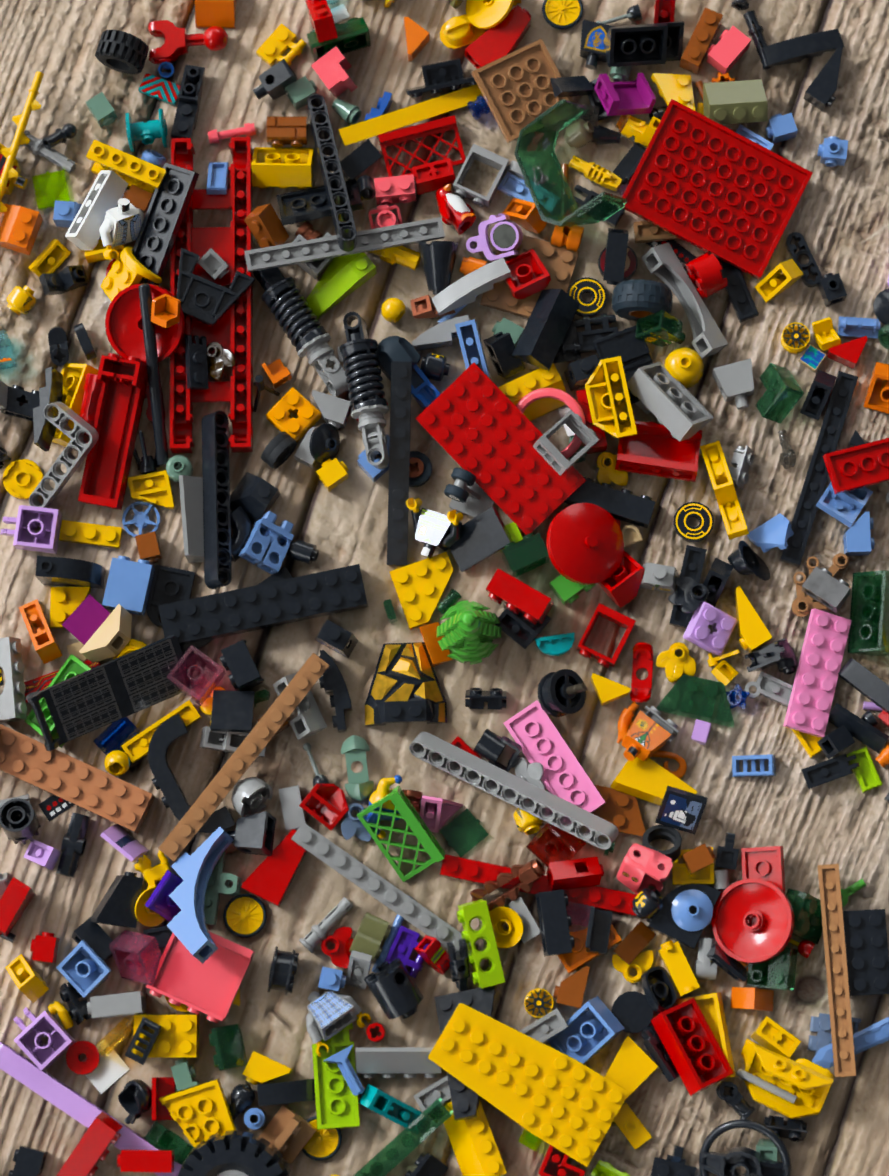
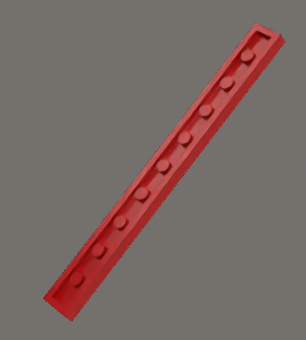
(592, 896)

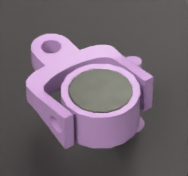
(503, 236)

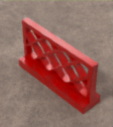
(416, 132)

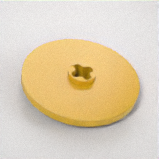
(487, 13)

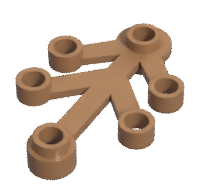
(807, 600)

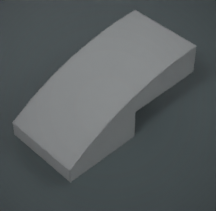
(292, 812)

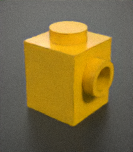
(332, 473)

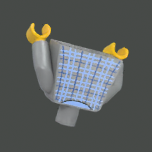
(331, 1014)

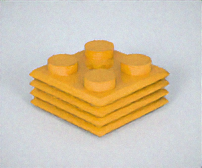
(293, 402)

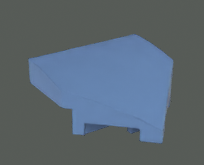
(772, 533)

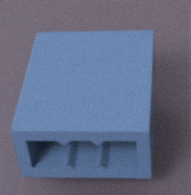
(128, 585)

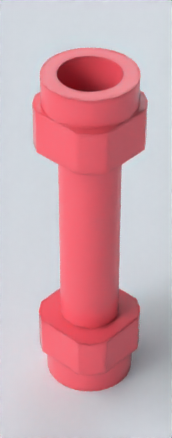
(248, 130)

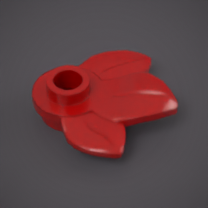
(342, 941)

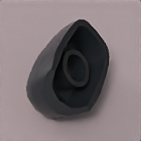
(659, 989)

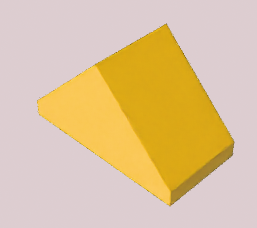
(607, 689)

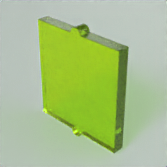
(49, 188)

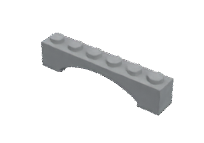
(706, 334)

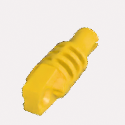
(596, 173)

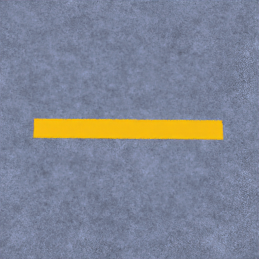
(409, 115)

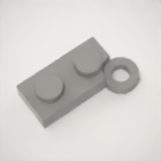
(771, 688)

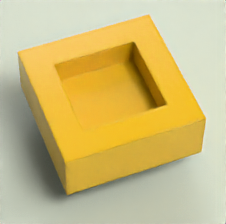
(724, 672)

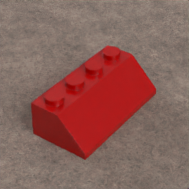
(692, 1046)

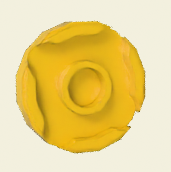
(22, 478)

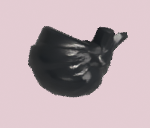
(135, 1099)

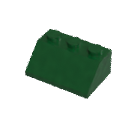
(351, 37)

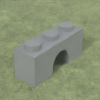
(309, 718)

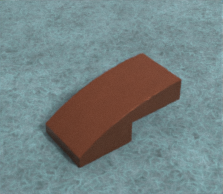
(424, 308)

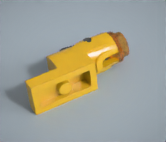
(637, 129)

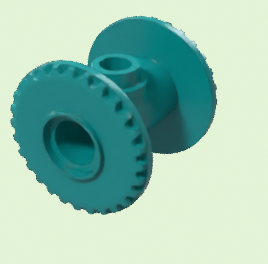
(147, 131)

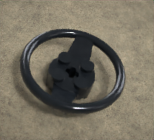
(727, 1164)

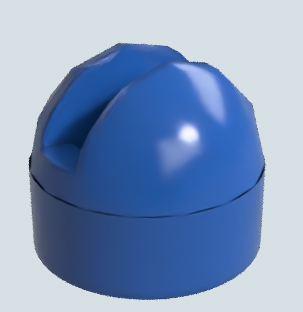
(166, 65)

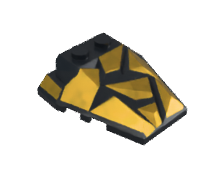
(405, 687)

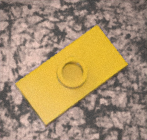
(631, 1127)

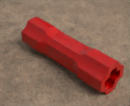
(90, 399)

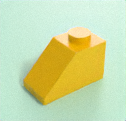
(779, 280)
(27, 978)
(263, 1069)

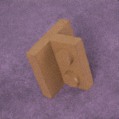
(288, 1133)

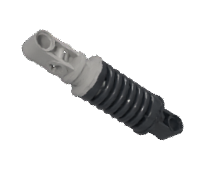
(302, 327)
(365, 388)

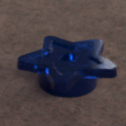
(732, 697)

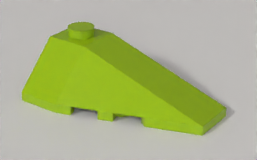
(340, 280)

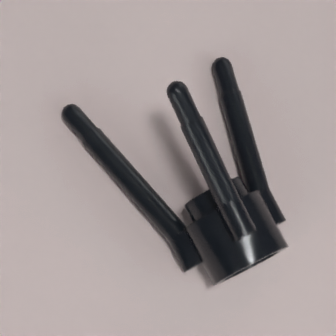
(147, 463)

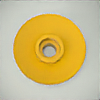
(144, 914)
(506, 937)

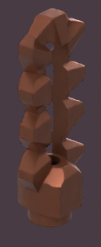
(527, 875)

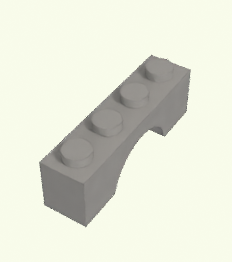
(13, 696)

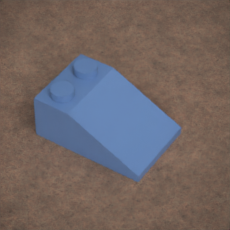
(587, 1031)

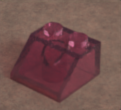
(196, 675)
(136, 956)

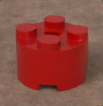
(706, 274)

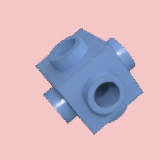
(833, 151)

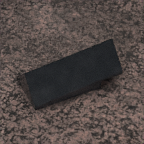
(644, 44)
(546, 328)

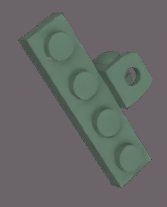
(217, 885)

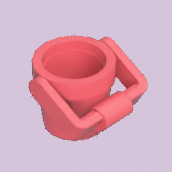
(385, 216)

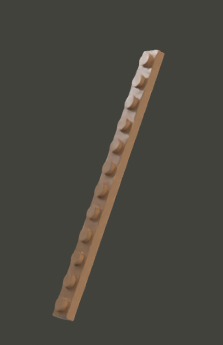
(243, 757)

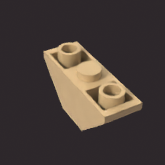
(109, 637)

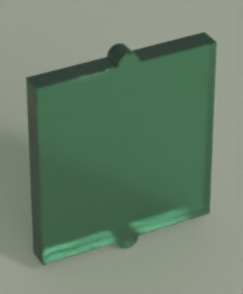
(463, 833)

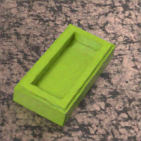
(866, 773)

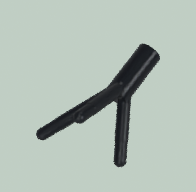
(260, 387)

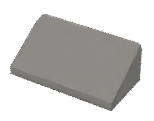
(530, 927)

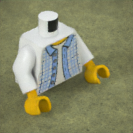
(120, 227)

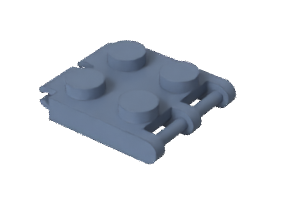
(823, 1028)

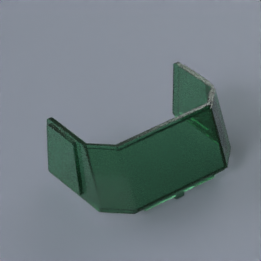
(545, 176)

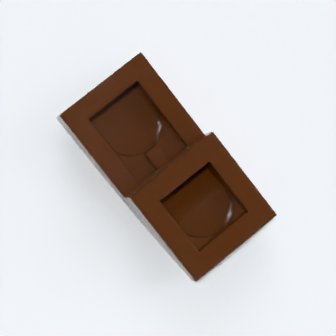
(634, 943)

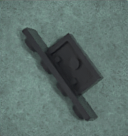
(441, 75)

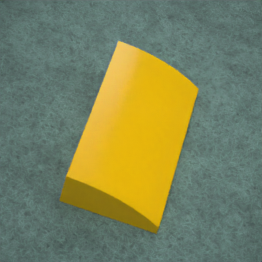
(713, 1012)

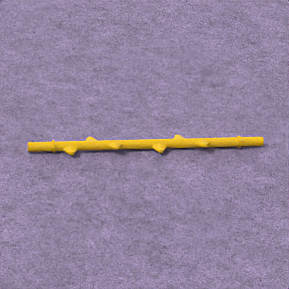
(19, 138)

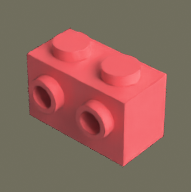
(728, 50)
(395, 189)

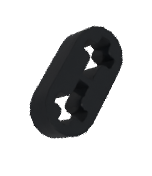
(85, 341)

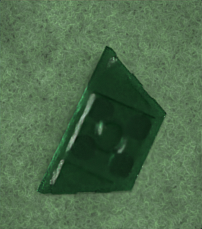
(699, 700)

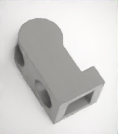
(303, 453)

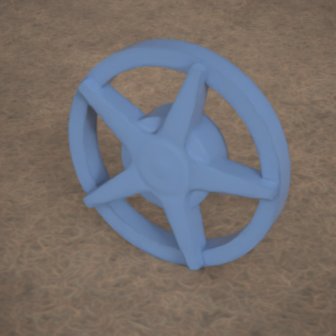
(140, 519)

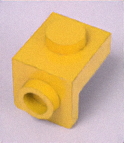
(825, 334)

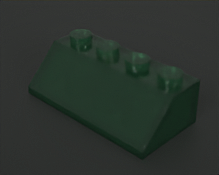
(869, 614)

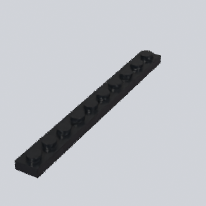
(399, 463)
(817, 470)

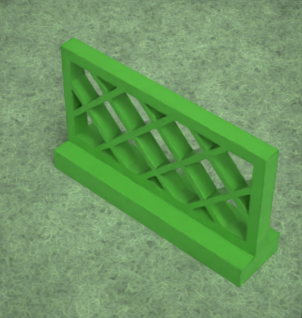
(418, 829)

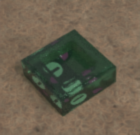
(390, 611)

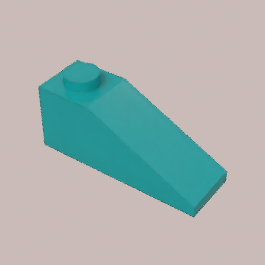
(388, 1106)

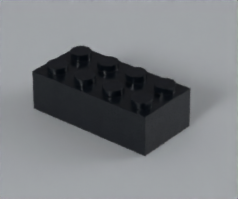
(867, 952)

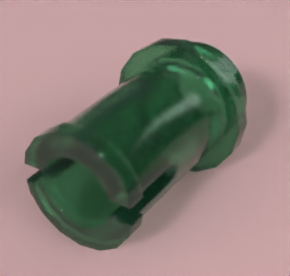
(450, 600)

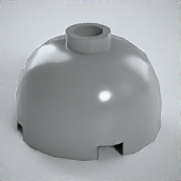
(250, 795)

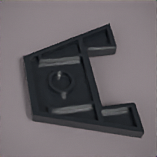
(203, 298)

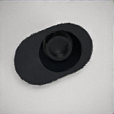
(748, 562)

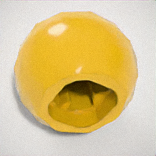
(393, 310)
(117, 762)

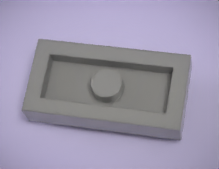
(358, 969)

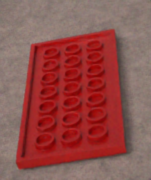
(496, 445)

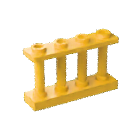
(127, 166)

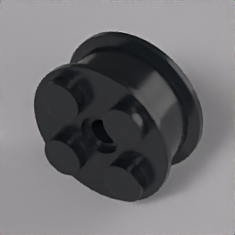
(283, 971)

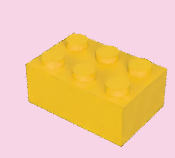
(177, 1039)

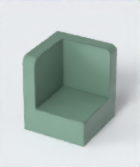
(768, 1150)

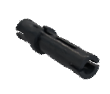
(751, 19)

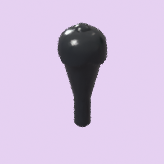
(242, 1097)

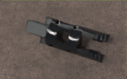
(459, 964)

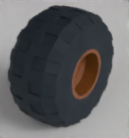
(641, 298)

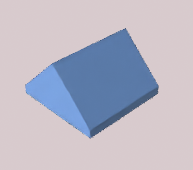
(84, 969)

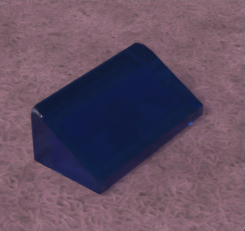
(116, 735)

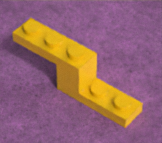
(724, 490)

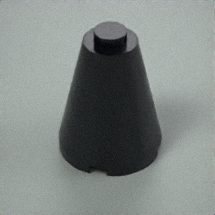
(438, 263)

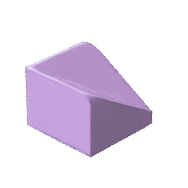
(701, 731)

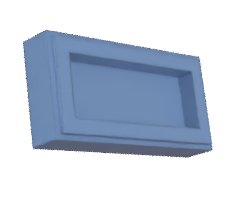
(217, 178)

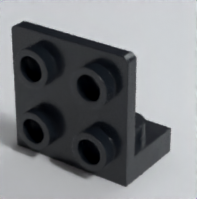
(428, 1166)

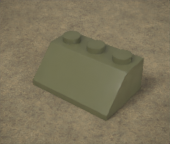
(735, 101)

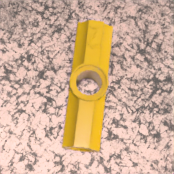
(399, 255)

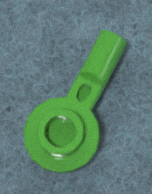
(851, 890)

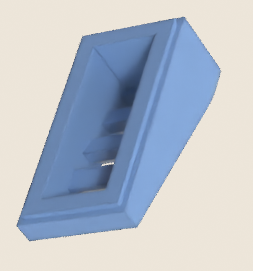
(771, 765)

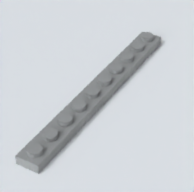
(328, 246)
(376, 886)

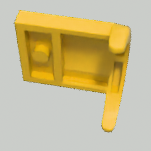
(126, 272)

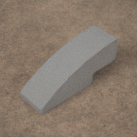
(439, 335)
(223, 740)

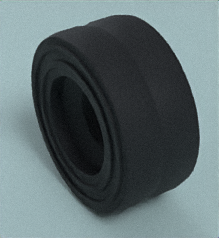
(278, 450)

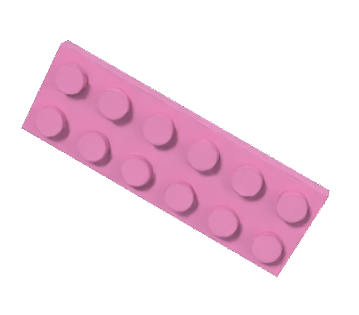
(817, 673)
(545, 745)

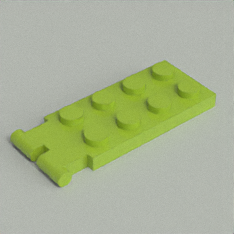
(334, 1100)

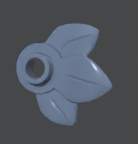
(353, 826)

